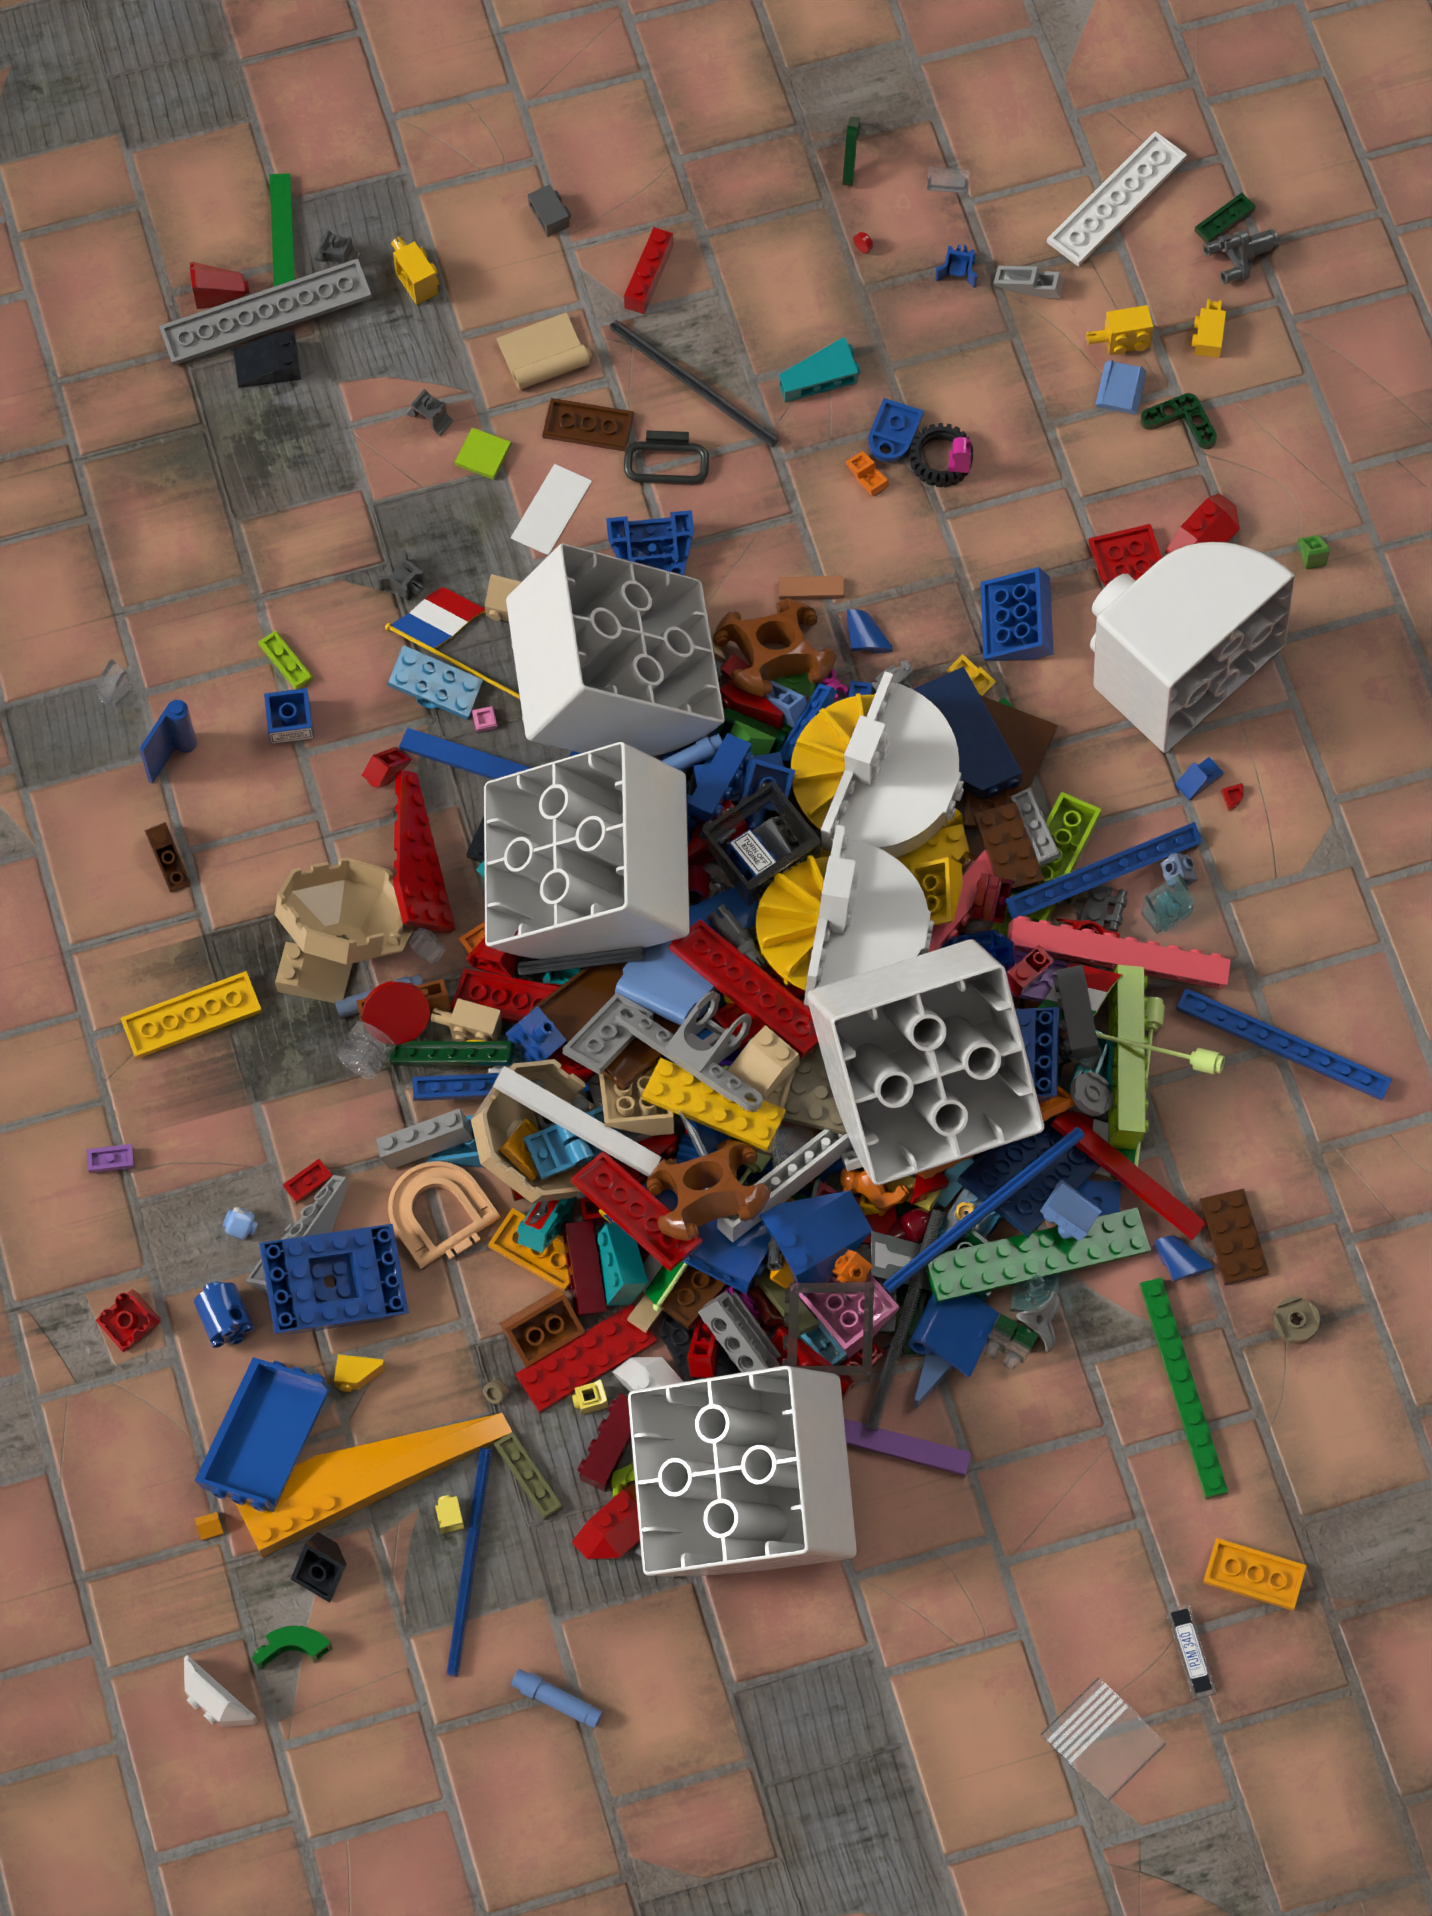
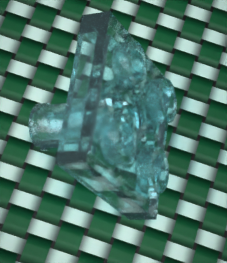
(1034, 1291)

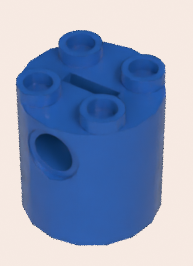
(223, 1313)

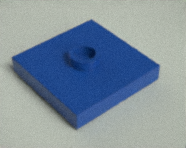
(1103, 1195)

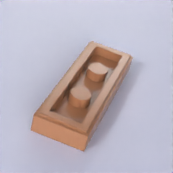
(811, 587)

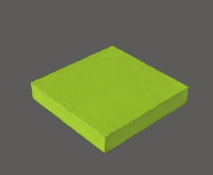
(482, 453)

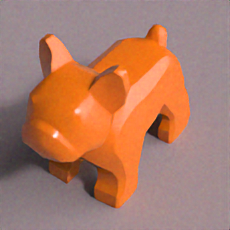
(878, 1195)

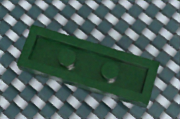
(1225, 218)

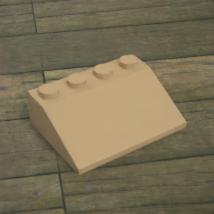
(629, 1112)

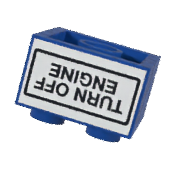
(289, 715)
(749, 854)

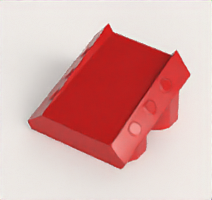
(128, 1319)

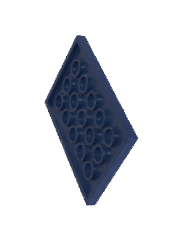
(1004, 1162)

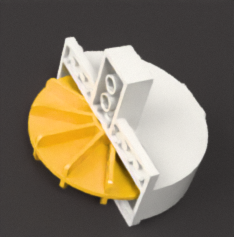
(878, 769)
(842, 916)

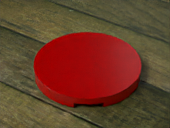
(397, 1011)

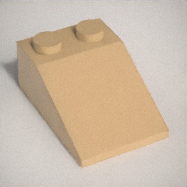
(311, 975)
(765, 1062)

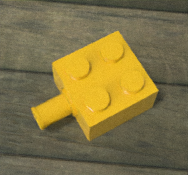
(415, 271)
(1124, 330)

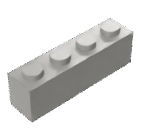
(424, 1139)

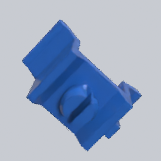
(959, 262)

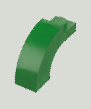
(292, 1639)

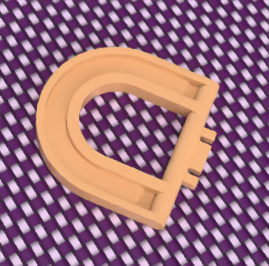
(444, 1176)

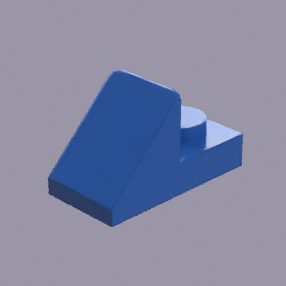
(1199, 778)

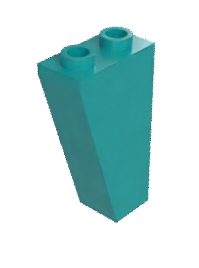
(821, 372)

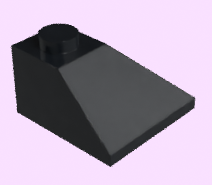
(320, 1567)

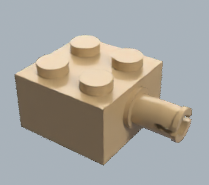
(471, 1021)

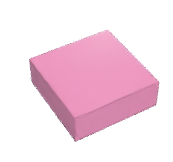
(484, 719)

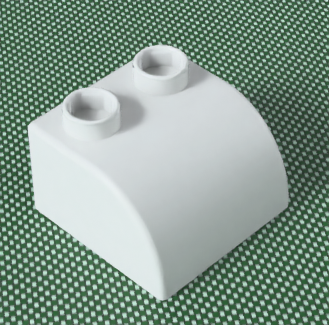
(1188, 634)
(612, 654)
(586, 855)
(926, 1060)
(742, 1473)

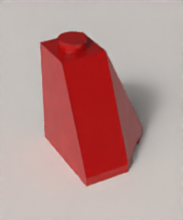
(216, 285)
(493, 960)

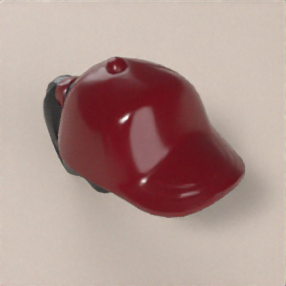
(912, 1225)

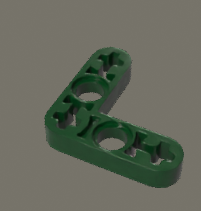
(850, 150)
(1187, 413)

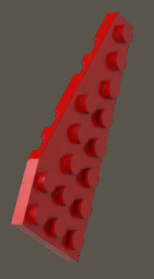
(1125, 552)
(418, 876)

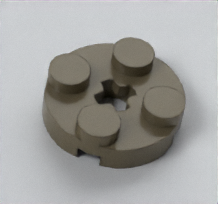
(1302, 1309)

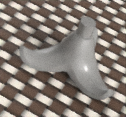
(1040, 1320)

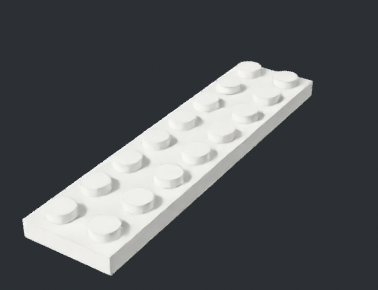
(1116, 198)

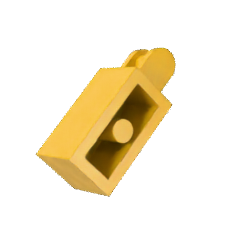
(1210, 330)

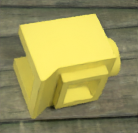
(600, 1401)
(449, 1514)

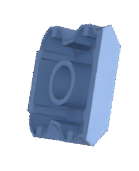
(1121, 387)
(1070, 1211)

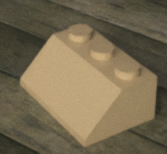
(497, 592)

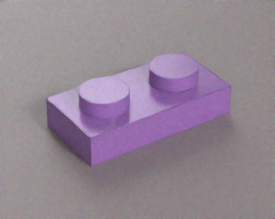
(110, 1158)

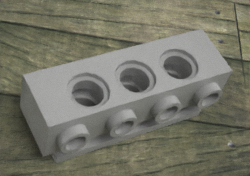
(739, 1333)

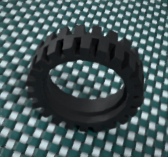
(931, 475)

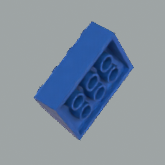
(1017, 616)

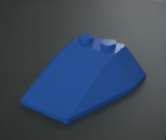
(816, 1233)

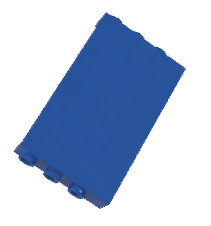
(717, 1256)
(263, 1434)

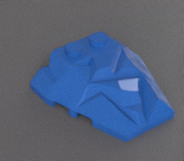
(653, 542)

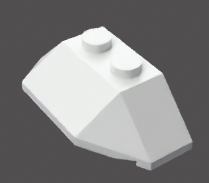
(645, 1373)
(213, 1698)

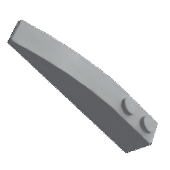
(314, 1220)

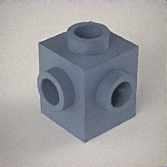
(1181, 864)

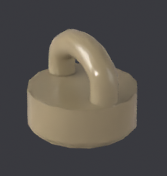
(495, 1391)

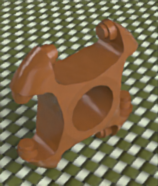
(769, 663)
(721, 1200)

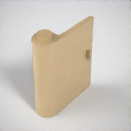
(543, 351)

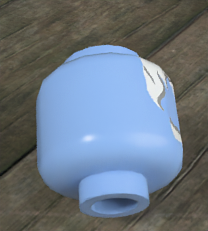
(239, 1223)

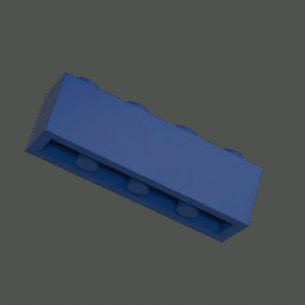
(719, 778)

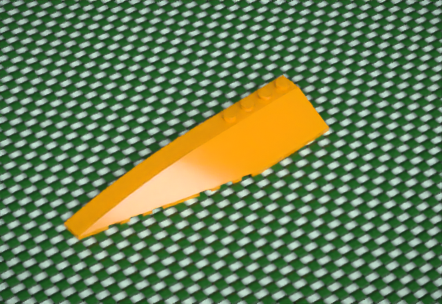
(357, 1476)

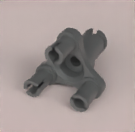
(1241, 251)
(736, 935)

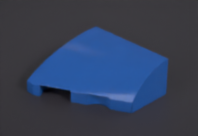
(865, 633)
(1180, 1258)

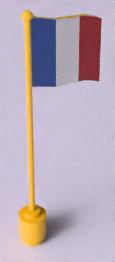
(439, 620)

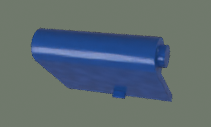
(170, 732)
(954, 1331)

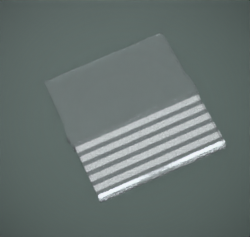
(1103, 1739)

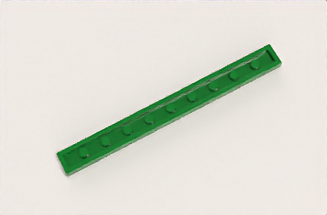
(1183, 1388)

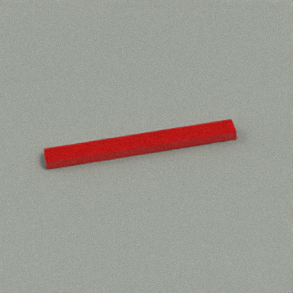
(1131, 1176)

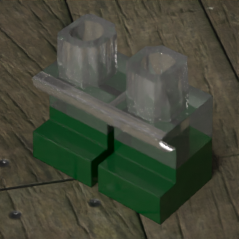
(1001, 1338)

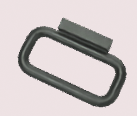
(666, 442)

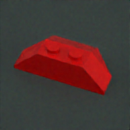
(1211, 522)
(612, 1529)

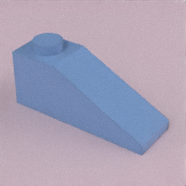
(788, 702)
(932, 1374)

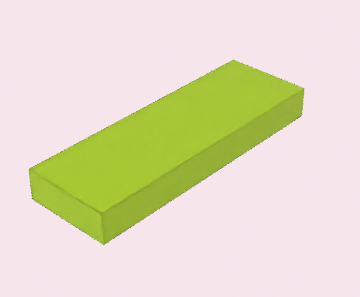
(285, 660)

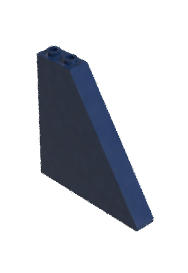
(983, 754)

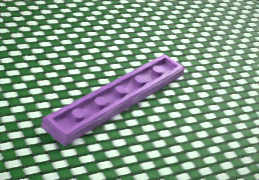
(907, 1448)

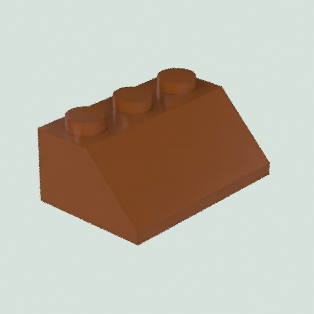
(542, 1327)

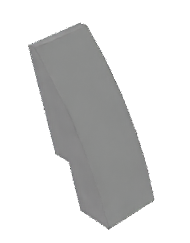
(1029, 281)

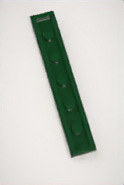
(453, 1053)

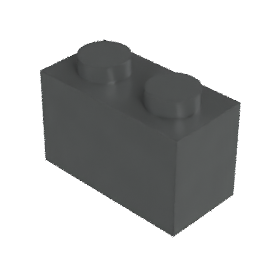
(548, 210)

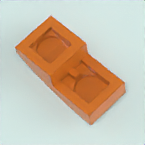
(866, 473)

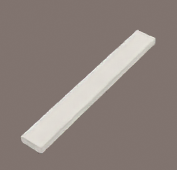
(576, 1121)

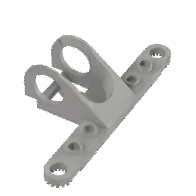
(695, 1054)

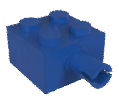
(762, 772)
(535, 1036)

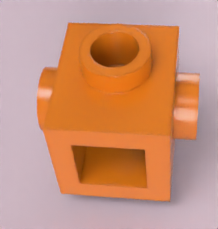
(851, 1267)

